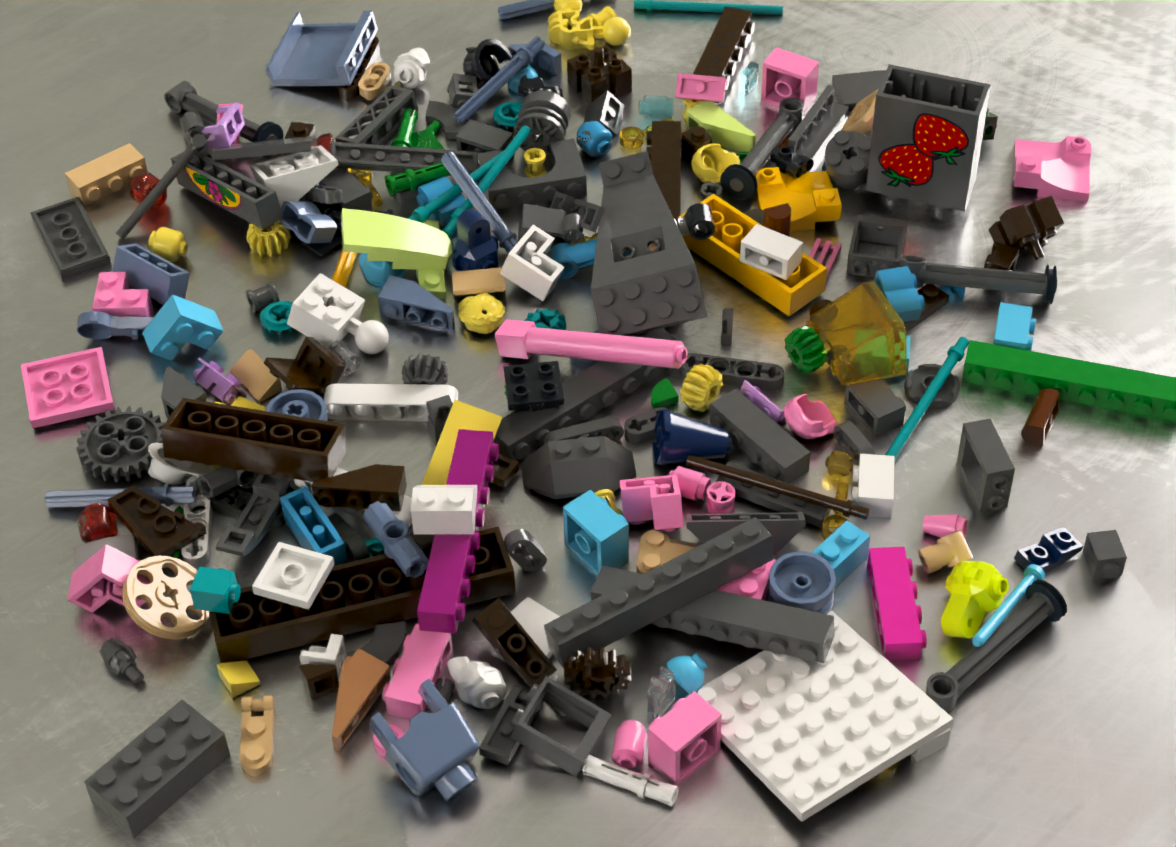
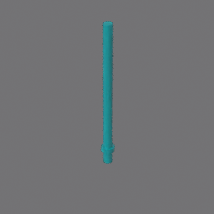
(705, 7)
(955, 355)

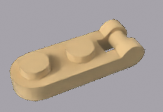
(257, 735)

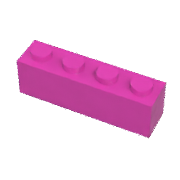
(895, 604)

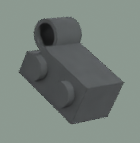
(555, 222)

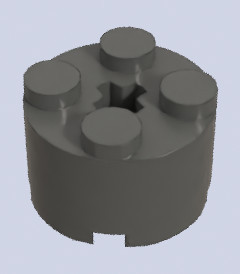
(848, 159)

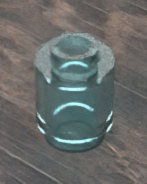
(656, 107)

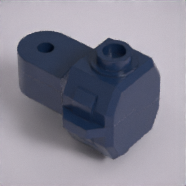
(474, 244)

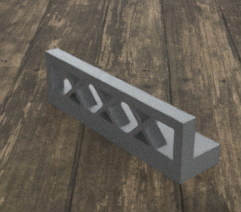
(384, 122)
(818, 125)

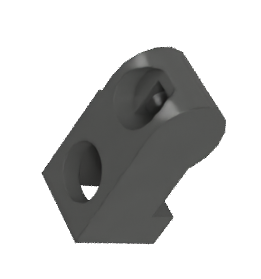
(438, 413)

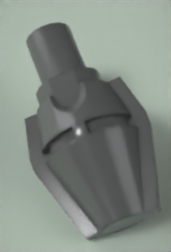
(120, 659)

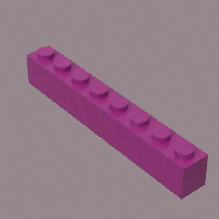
(452, 554)

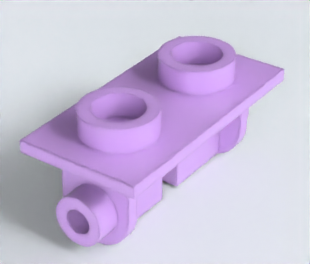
(226, 386)
(763, 402)

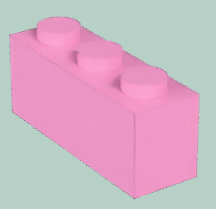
(422, 659)

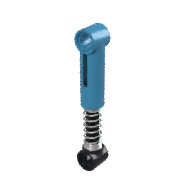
(696, 222)

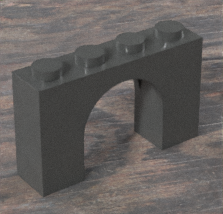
(565, 177)

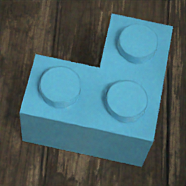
(180, 323)

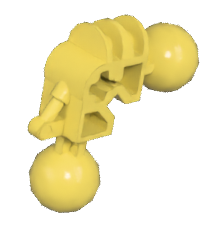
(574, 34)

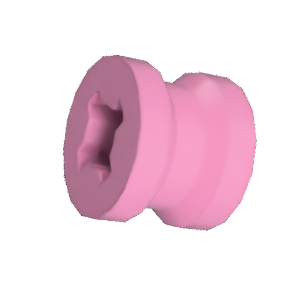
(720, 498)

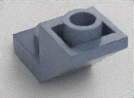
(547, 58)

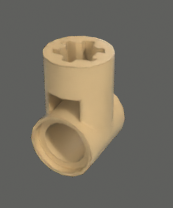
(948, 551)

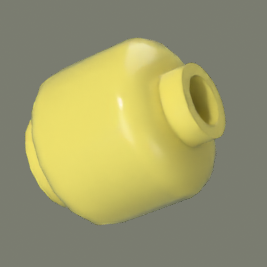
(168, 244)

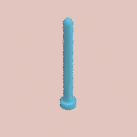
(1030, 574)

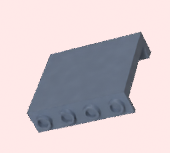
(321, 52)

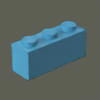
(312, 526)

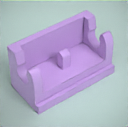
(226, 128)

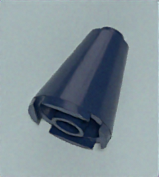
(684, 436)

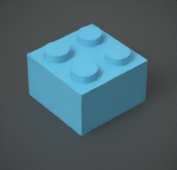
(596, 532)

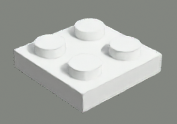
(293, 575)

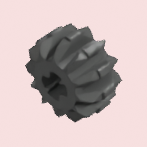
(424, 370)

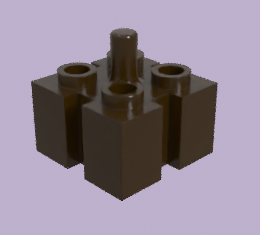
(599, 74)
(1028, 226)

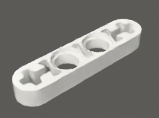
(204, 519)

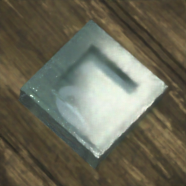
(749, 78)

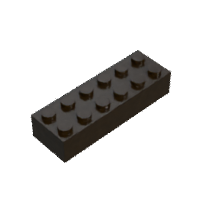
(254, 440)

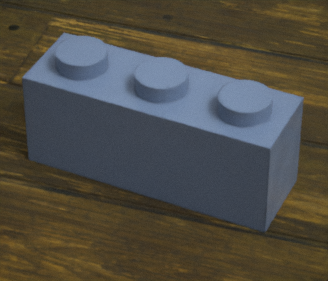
(151, 272)

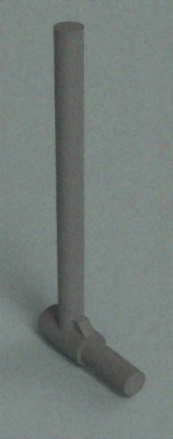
(197, 144)

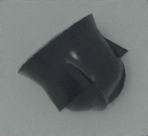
(480, 60)

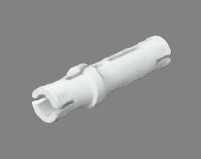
(624, 778)

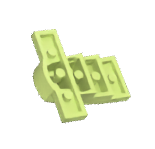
(402, 242)

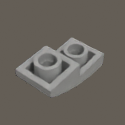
(123, 543)

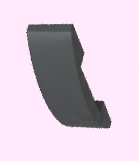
(590, 212)
(256, 516)

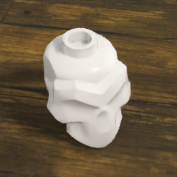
(411, 68)
(477, 682)

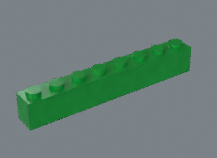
(1075, 379)

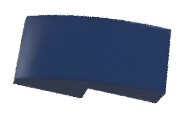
(1051, 551)

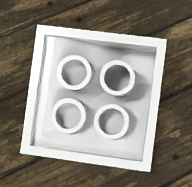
(294, 173)

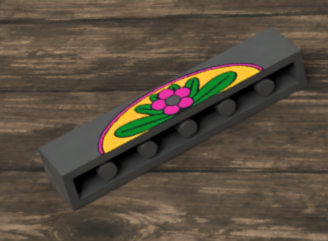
(230, 190)

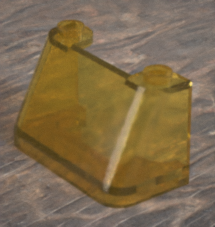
(863, 335)

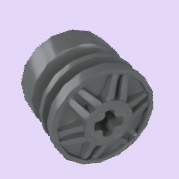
(546, 117)

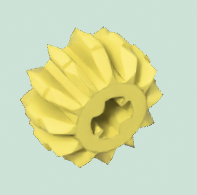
(268, 240)
(701, 387)

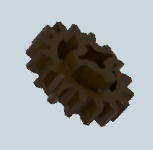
(597, 672)

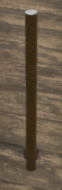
(847, 508)

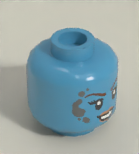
(594, 138)

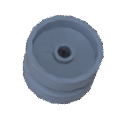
(299, 403)
(802, 582)

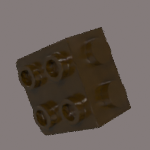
(310, 370)

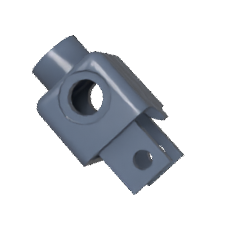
(433, 748)

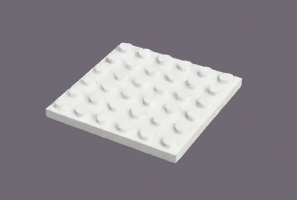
(825, 725)

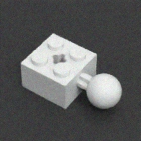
(330, 312)

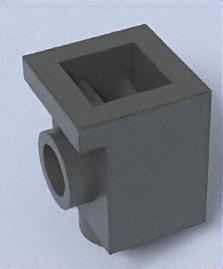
(458, 95)

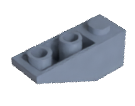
(412, 303)

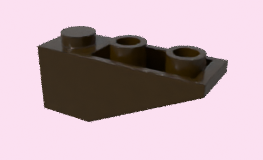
(363, 487)
(513, 643)

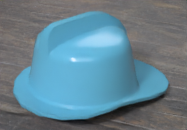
(378, 271)

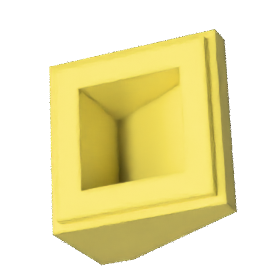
(238, 677)

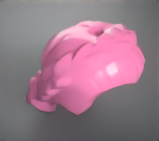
(809, 418)

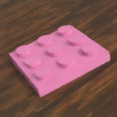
(67, 387)

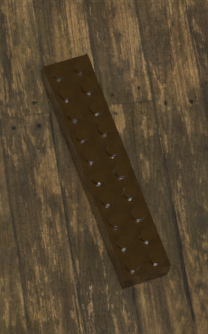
(350, 601)

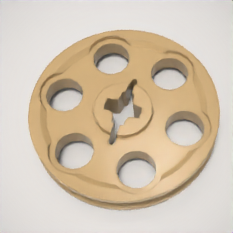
(158, 604)

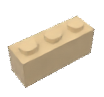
(106, 174)

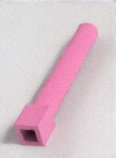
(523, 339)

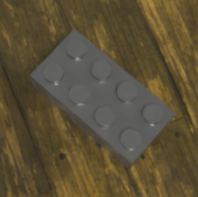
(157, 768)

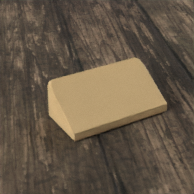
(478, 281)
(256, 376)

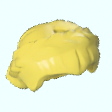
(711, 162)
(471, 313)

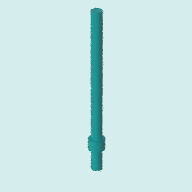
(490, 176)
(423, 213)

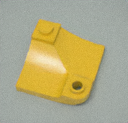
(809, 196)

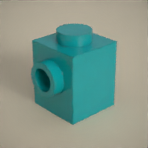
(215, 590)

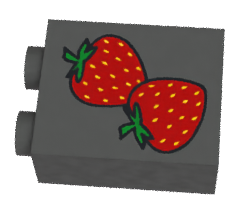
(927, 137)

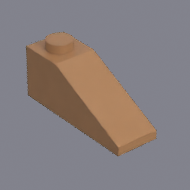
(359, 687)

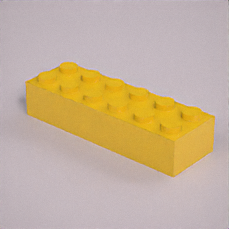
(724, 252)

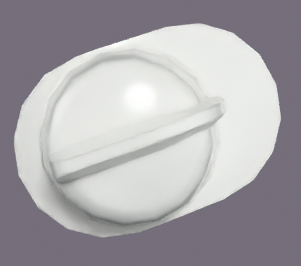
(172, 470)

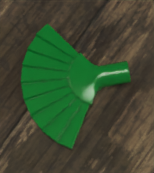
(427, 137)

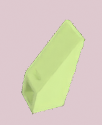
(720, 126)

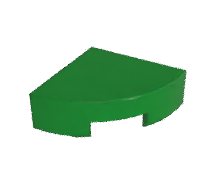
(663, 394)

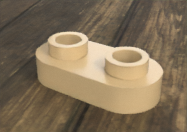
(374, 80)

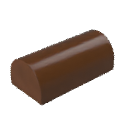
(778, 218)
(1041, 417)

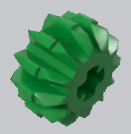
(805, 349)

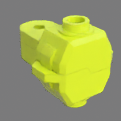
(974, 592)

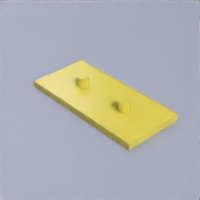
(460, 417)

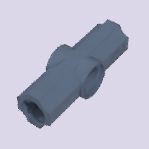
(396, 539)

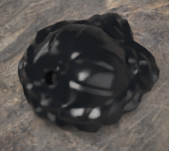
(530, 85)

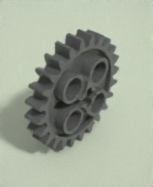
(119, 443)

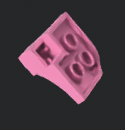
(1054, 168)

